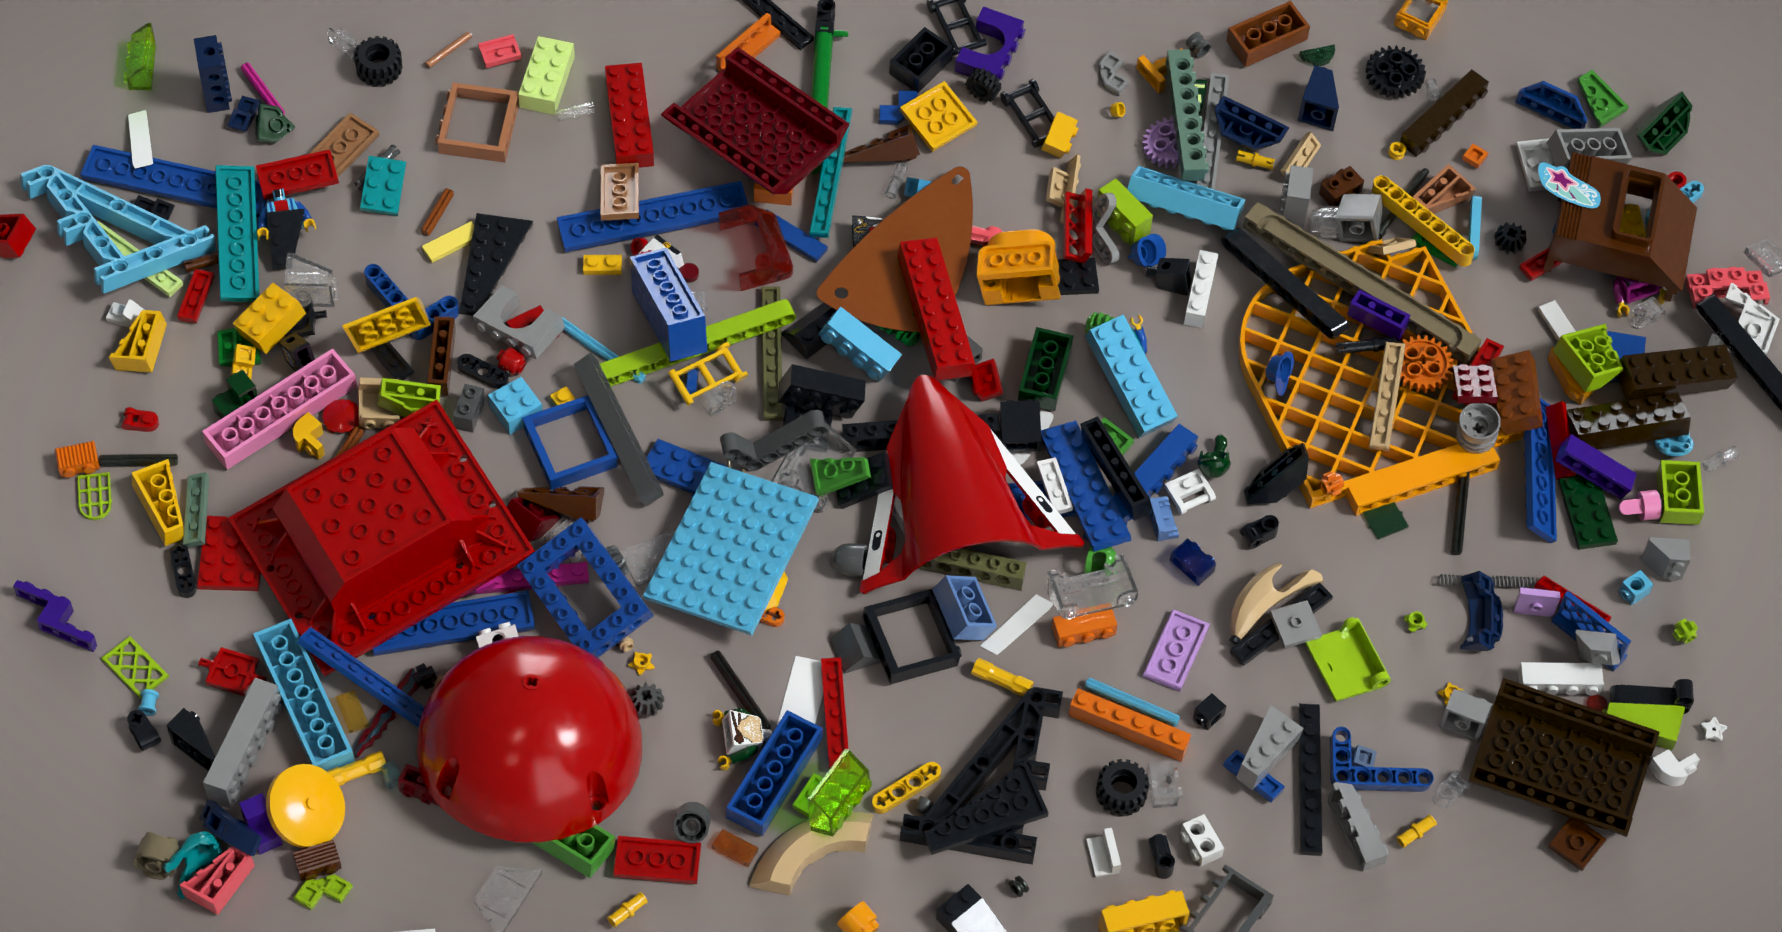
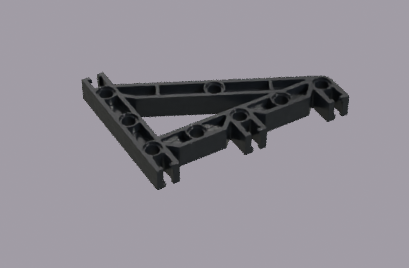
(1022, 720)

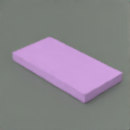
(1176, 650)

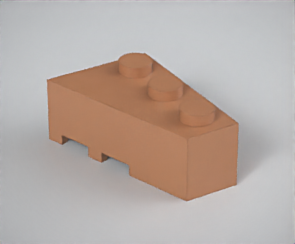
(1445, 190)

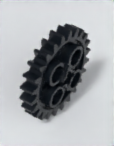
(1395, 71)

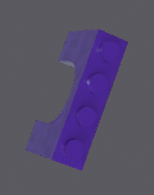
(1003, 28)

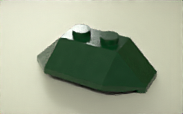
(1666, 125)

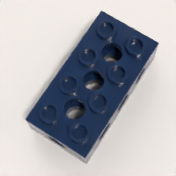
(213, 73)

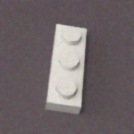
(1054, 485)

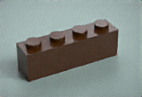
(442, 353)

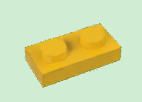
(602, 265)

